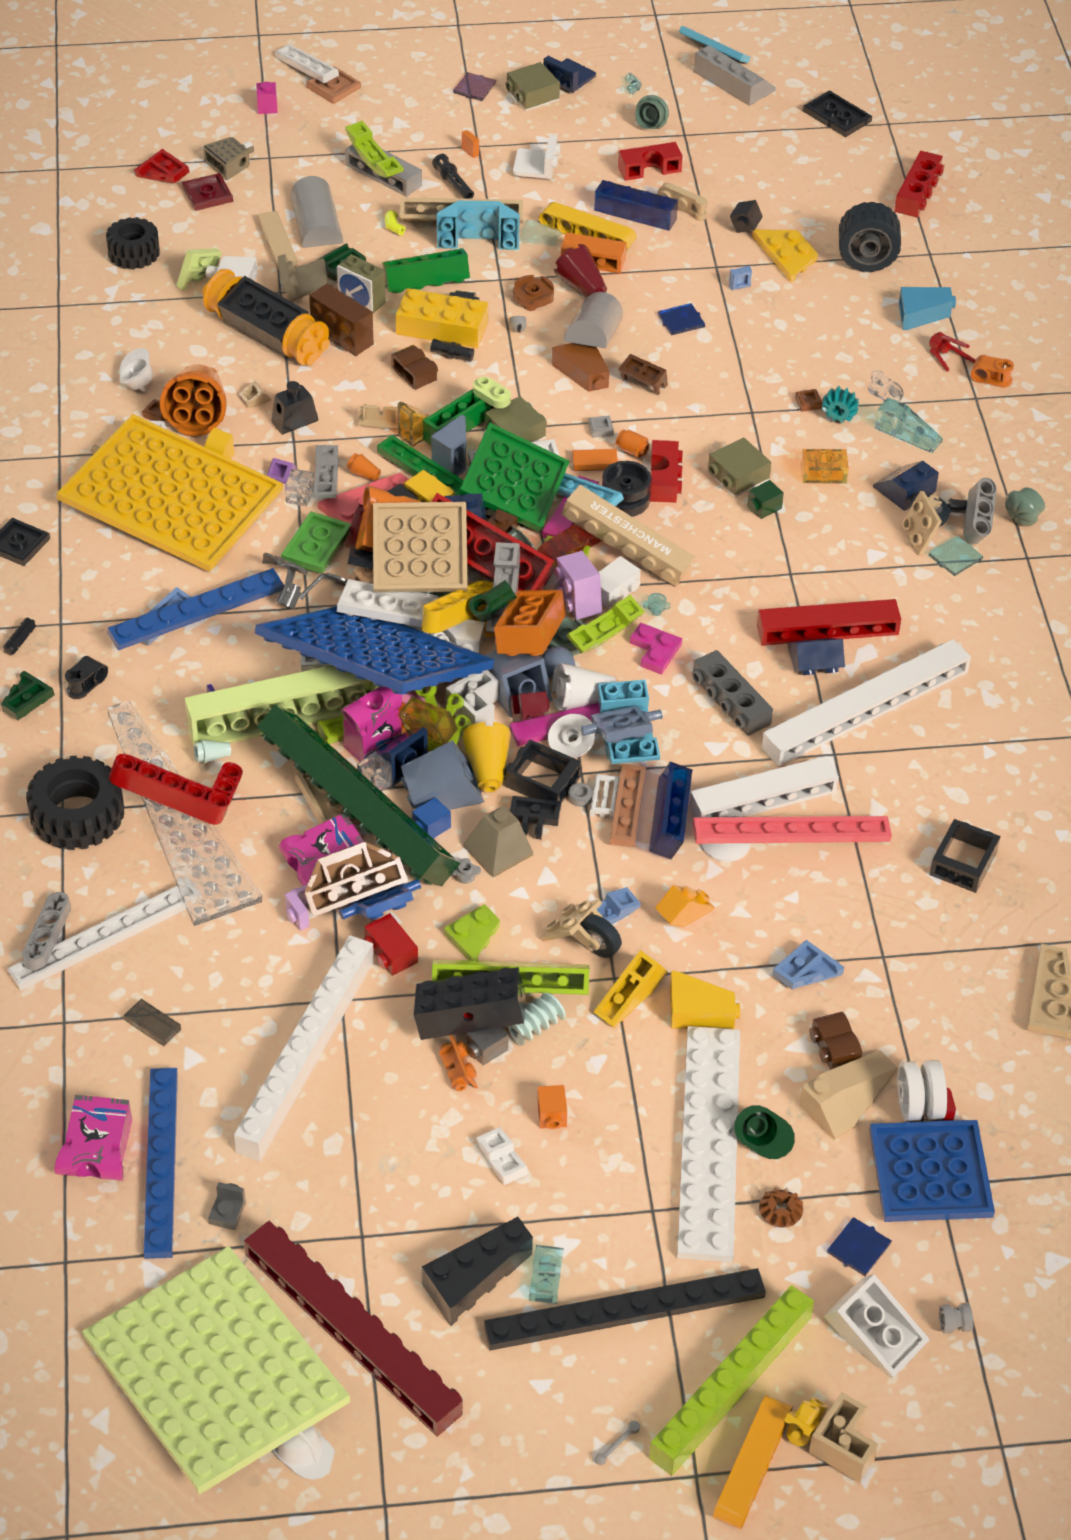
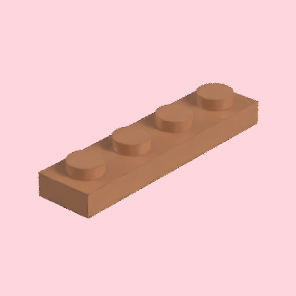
(628, 805)

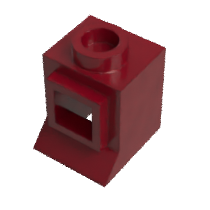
(529, 705)

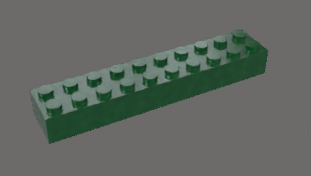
(358, 796)

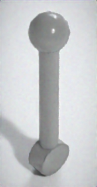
(633, 1428)

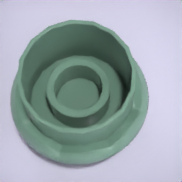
(651, 112)
(1024, 506)

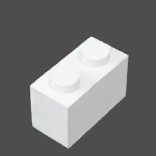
(618, 581)

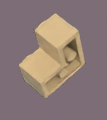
(839, 1441)

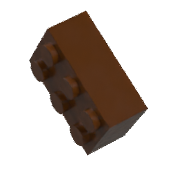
(347, 320)

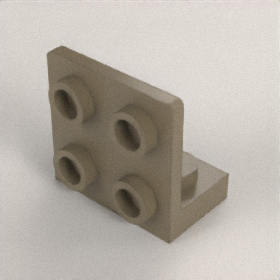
(302, 279)

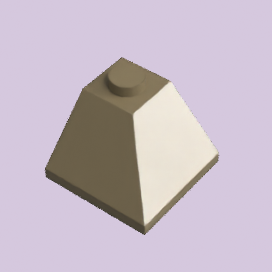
(498, 842)

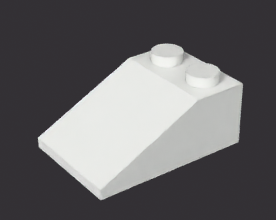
(877, 1325)

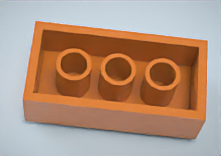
(529, 622)

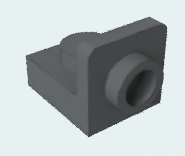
(227, 1206)

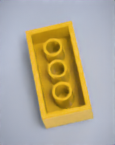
(442, 317)

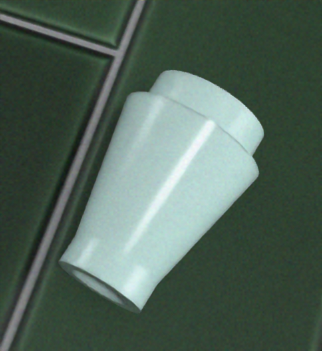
(208, 751)

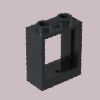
(547, 757)
(968, 876)

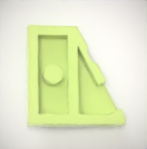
(195, 265)

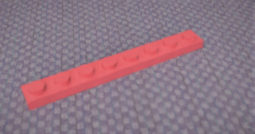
(791, 829)

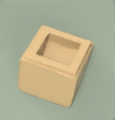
(254, 395)

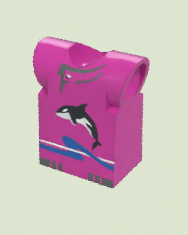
(371, 722)
(322, 840)
(96, 1138)

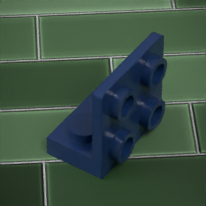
(569, 73)

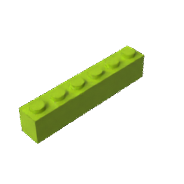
(536, 977)

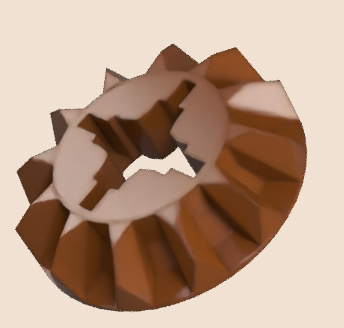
(781, 1217)

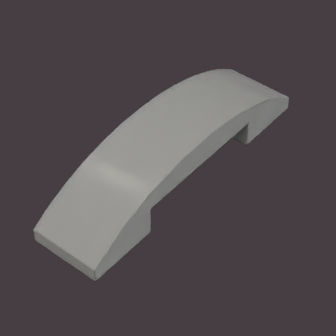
(326, 471)
(506, 568)

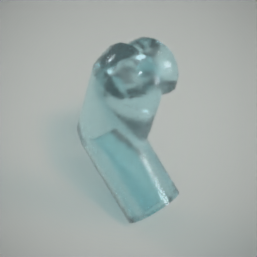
(635, 83)

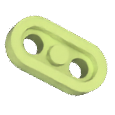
(492, 392)

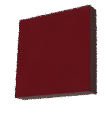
(207, 191)

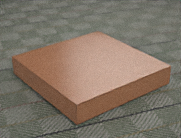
(336, 88)

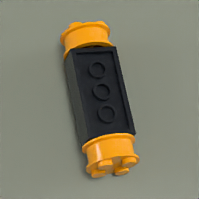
(266, 316)

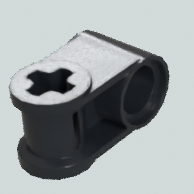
(85, 677)

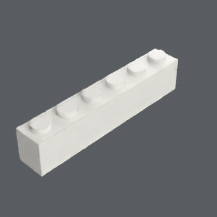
(766, 790)

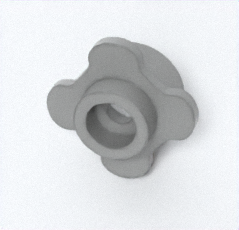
(466, 871)

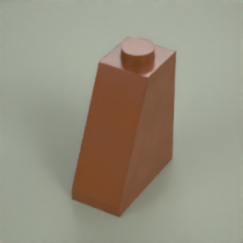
(582, 365)

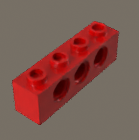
(919, 184)

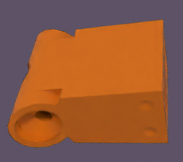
(370, 496)

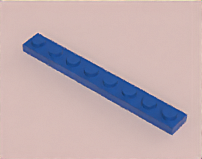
(195, 609)
(161, 1164)

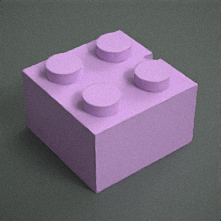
(579, 585)

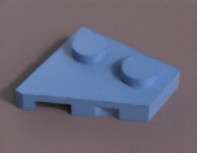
(806, 966)

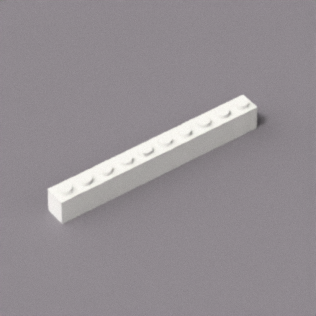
(865, 702)
(303, 1049)

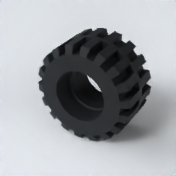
(132, 243)

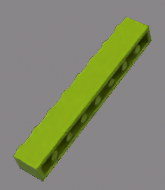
(731, 1380)

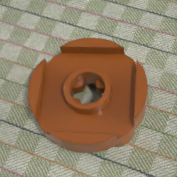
(541, 294)

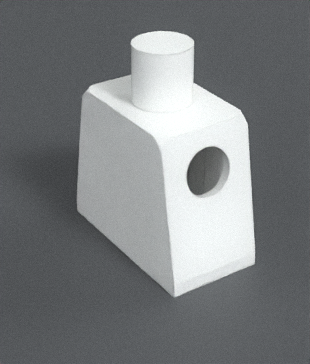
(239, 265)

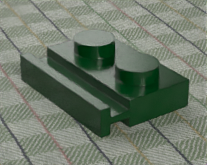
(338, 255)

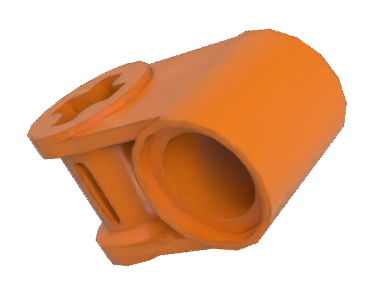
(991, 370)

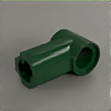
(494, 599)

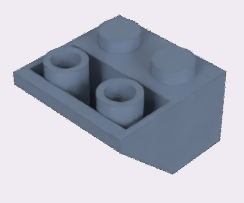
(449, 446)

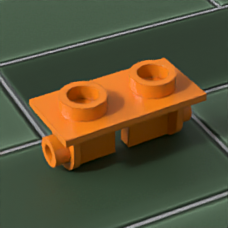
(463, 1072)

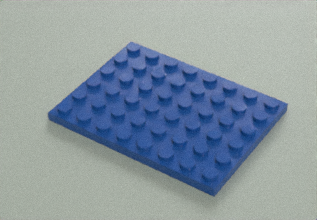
(375, 649)

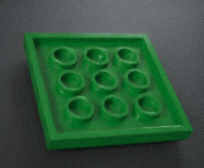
(515, 476)

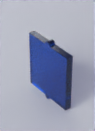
(681, 319)
(859, 1246)

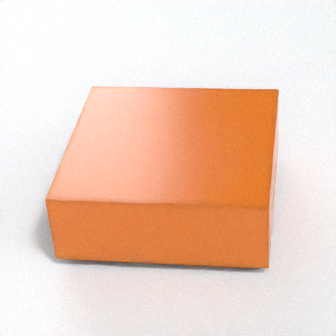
(470, 143)

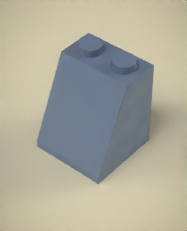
(518, 676)
(442, 775)

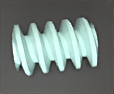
(537, 1015)

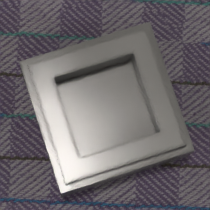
(601, 426)

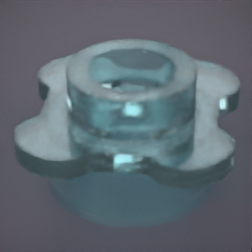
(657, 604)

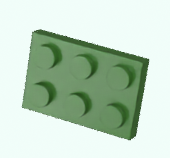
(316, 542)

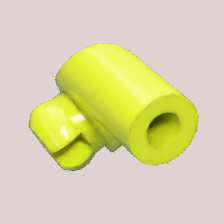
(391, 223)

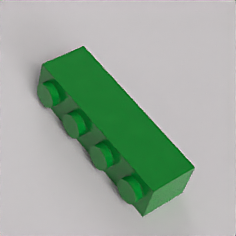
(426, 270)
(467, 405)

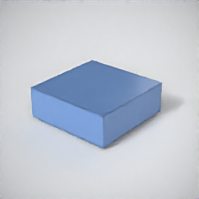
(740, 278)

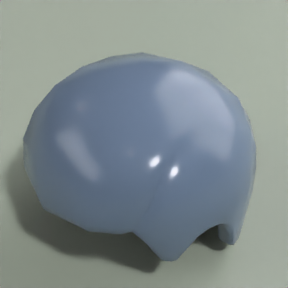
(554, 656)

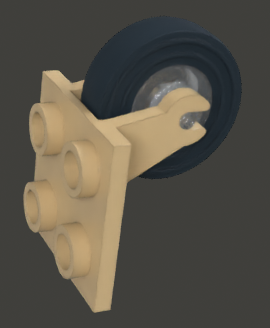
(923, 519)
(587, 927)

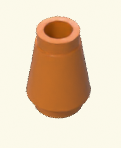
(361, 466)

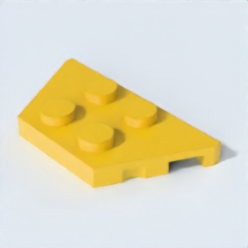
(787, 250)

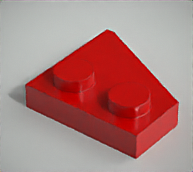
(162, 167)

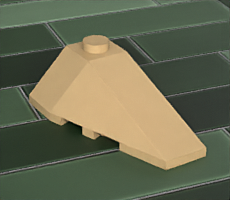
(844, 1093)

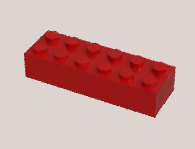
(534, 567)

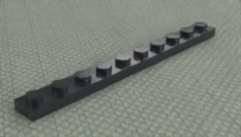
(624, 1309)

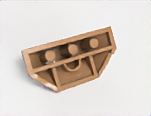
(351, 876)

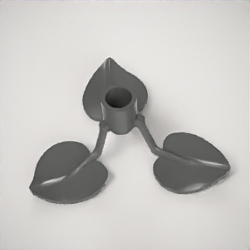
(290, 591)

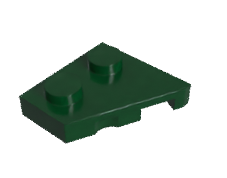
(26, 696)

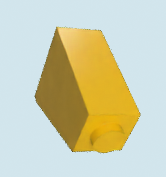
(701, 1004)

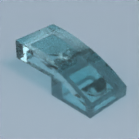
(546, 1274)

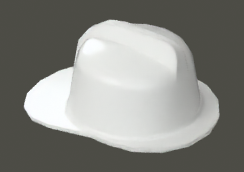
(136, 369)
(307, 1454)

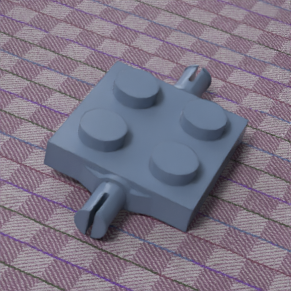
(622, 723)

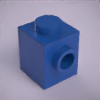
(433, 817)

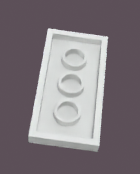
(397, 607)

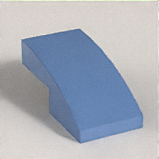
(618, 905)

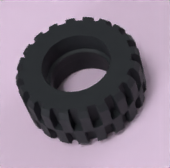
(80, 825)

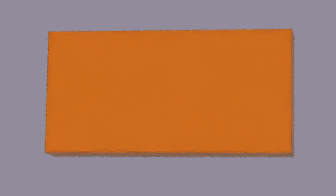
(593, 459)

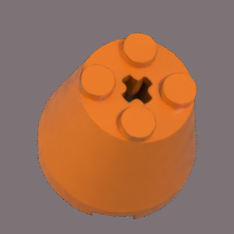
(194, 400)

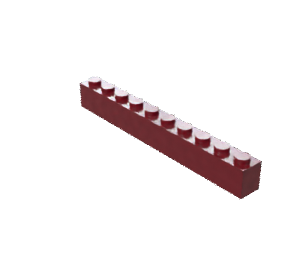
(354, 1328)

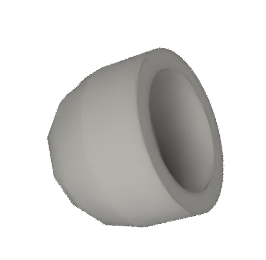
(517, 322)

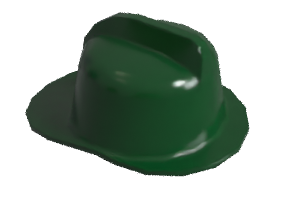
(764, 1132)

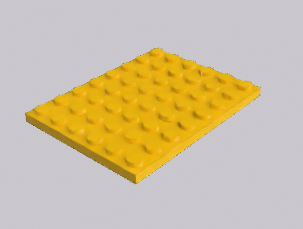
(170, 492)

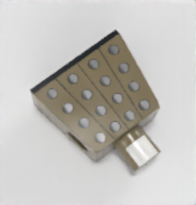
(228, 156)

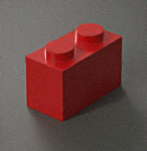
(391, 944)

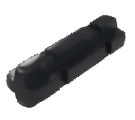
(19, 636)

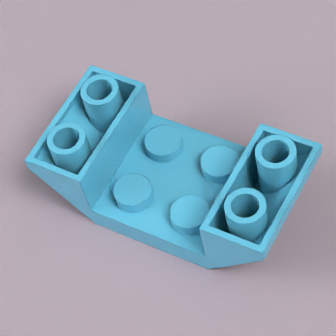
(478, 221)
(622, 695)

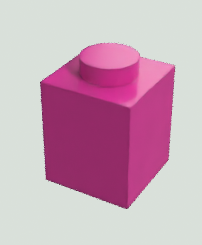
(266, 97)

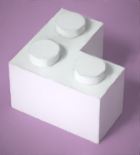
(478, 694)

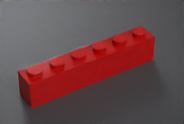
(829, 621)

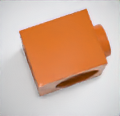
(552, 1106)

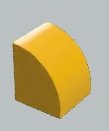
(220, 442)

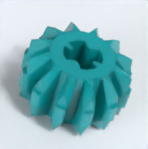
(840, 404)

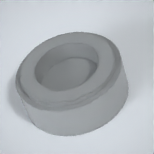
(580, 794)

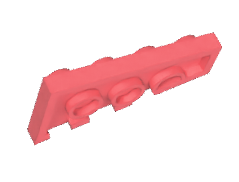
(346, 503)

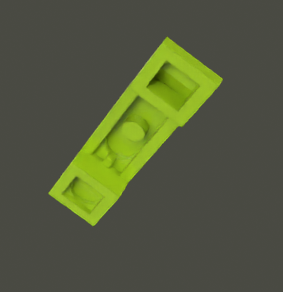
(370, 151)
(606, 626)

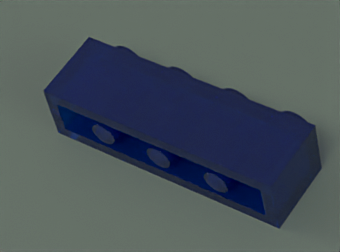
(636, 205)
(670, 810)

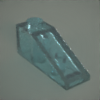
(904, 424)

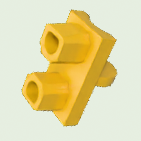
(805, 1421)

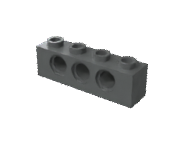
(732, 692)

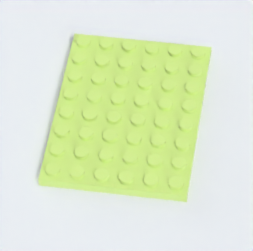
(215, 1369)

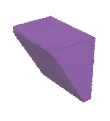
(280, 470)

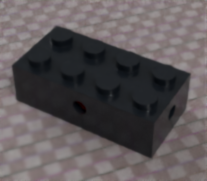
(469, 1003)

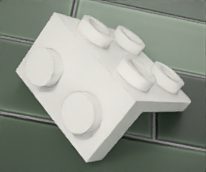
(538, 162)

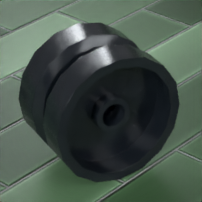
(633, 482)

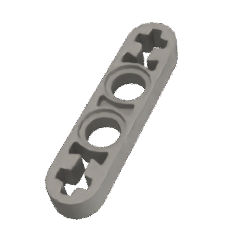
(31, 959)

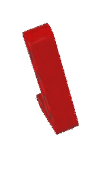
(177, 791)

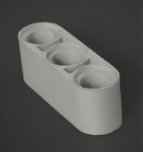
(980, 510)

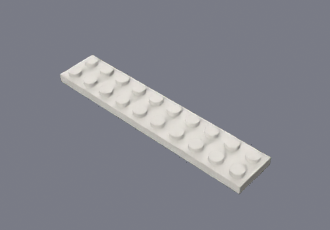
(709, 1145)

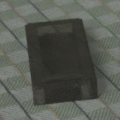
(152, 1022)

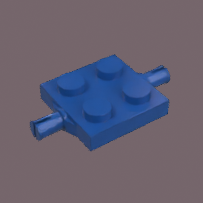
(374, 905)

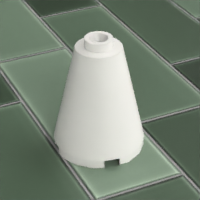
(576, 686)

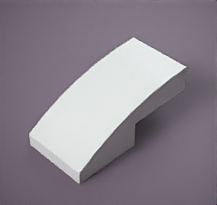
(501, 1155)

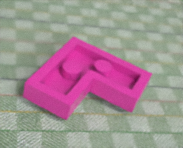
(660, 647)

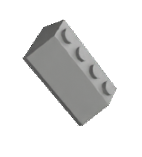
(731, 76)

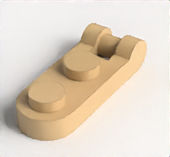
(687, 201)

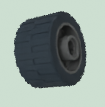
(869, 237)

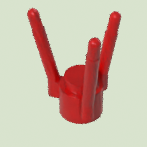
(941, 344)

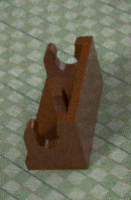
(644, 372)

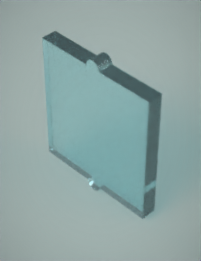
(540, 234)
(955, 555)

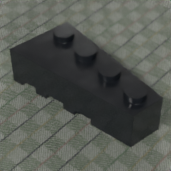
(475, 1268)

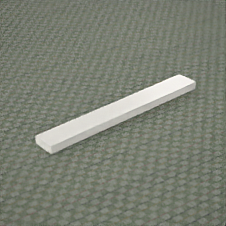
(101, 937)

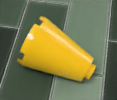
(487, 753)

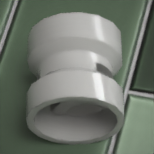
(952, 1318)

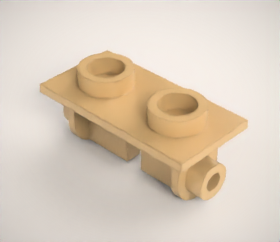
(372, 417)

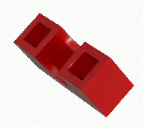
(663, 156)
(666, 471)

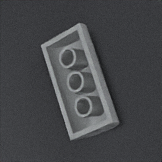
(315, 212)
(595, 321)

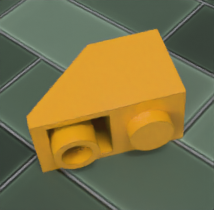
(684, 905)

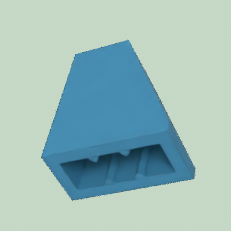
(924, 305)

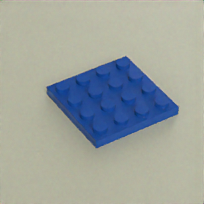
(931, 1171)

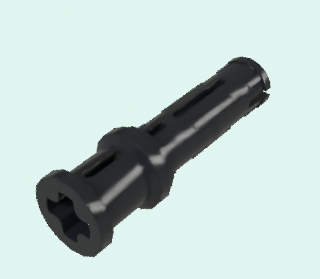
(463, 189)

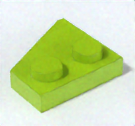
(473, 932)

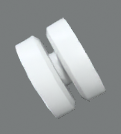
(922, 1090)

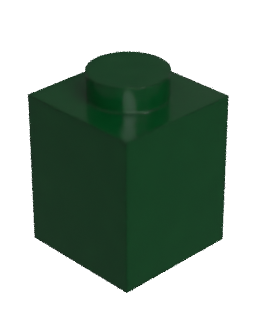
(765, 499)

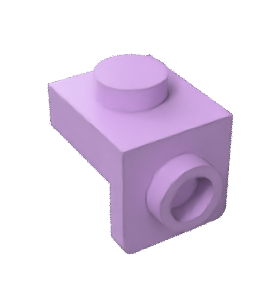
(296, 909)

